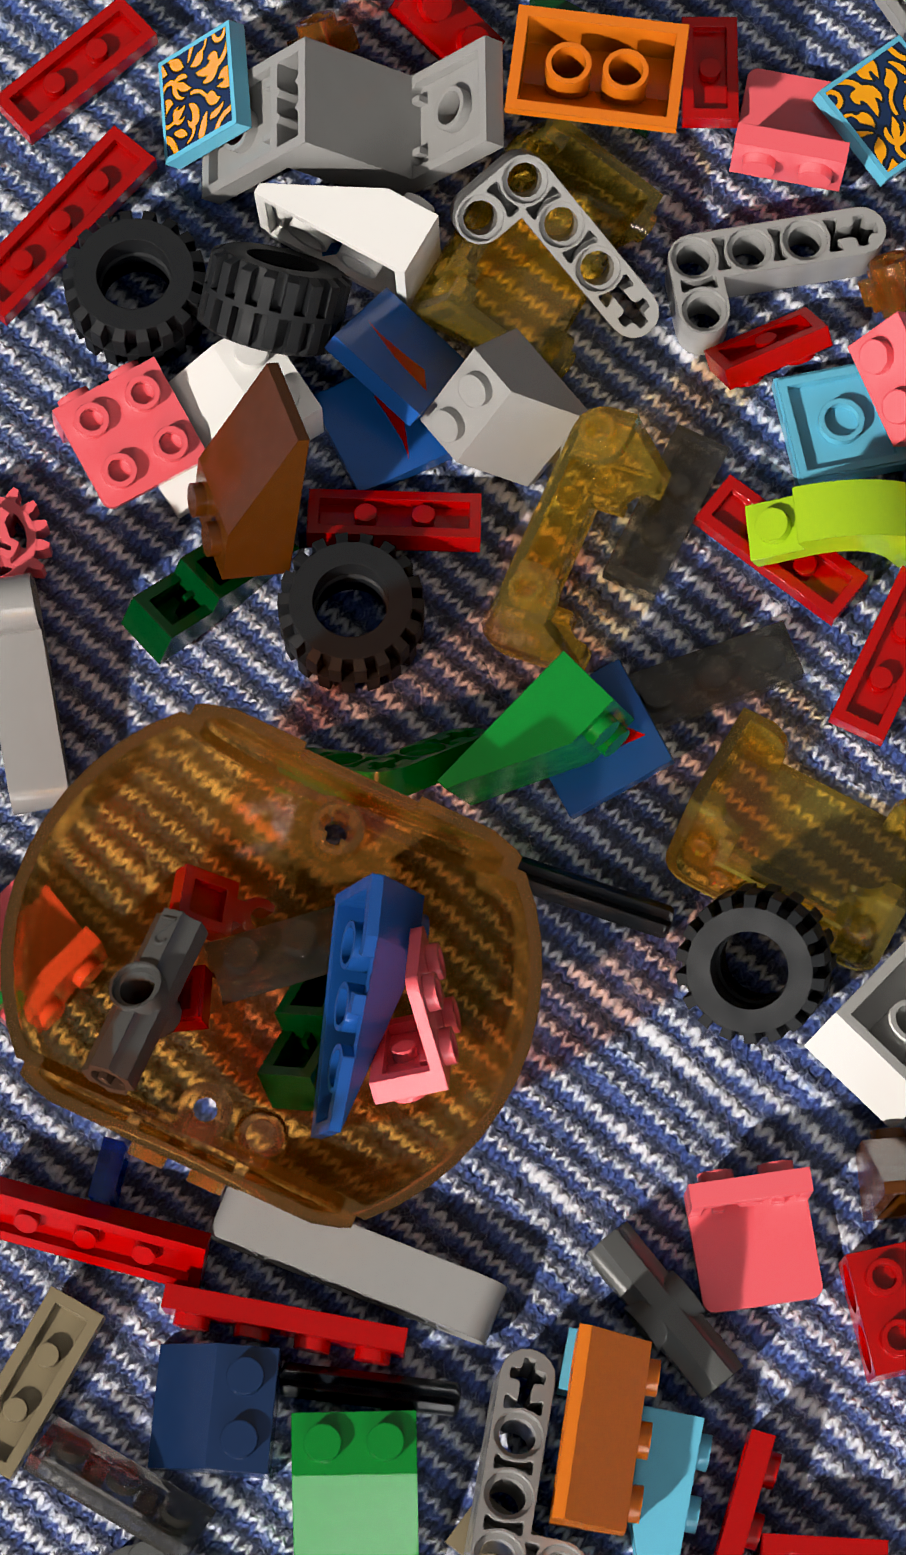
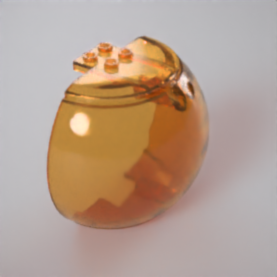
(256, 811)

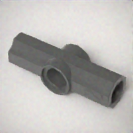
(145, 1001)
(664, 1310)

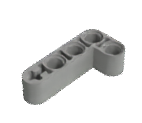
(567, 248)
(777, 267)
(28, 704)
(514, 1473)

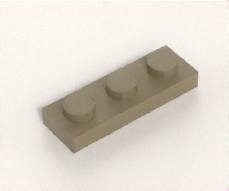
(41, 1372)

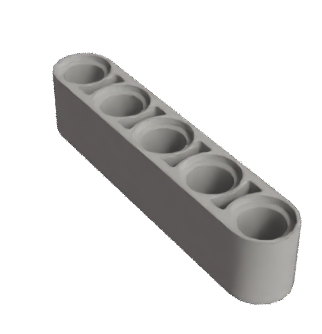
(363, 1266)

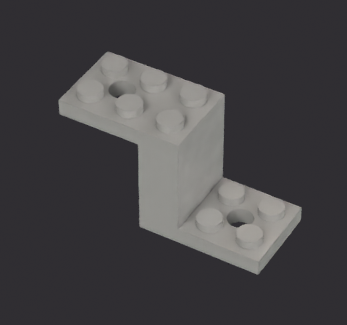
(363, 120)

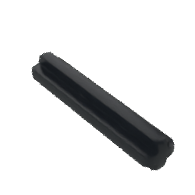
(597, 898)
(370, 1389)

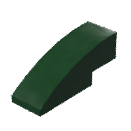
(186, 604)
(292, 1063)

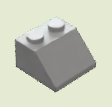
(504, 410)

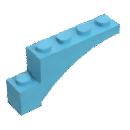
(667, 1475)

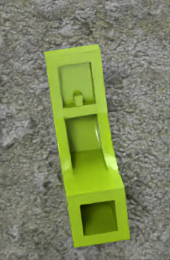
(829, 519)

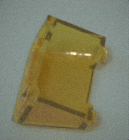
(515, 280)
(598, 468)
(782, 828)

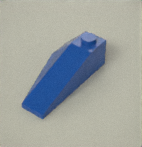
(361, 989)

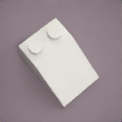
(383, 235)
(213, 388)
(868, 1041)

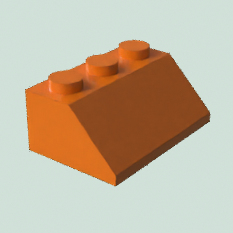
(597, 68)
(604, 1432)

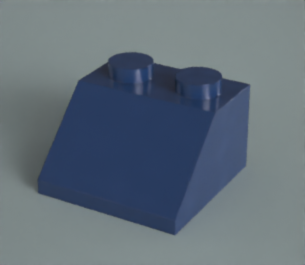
(215, 1409)

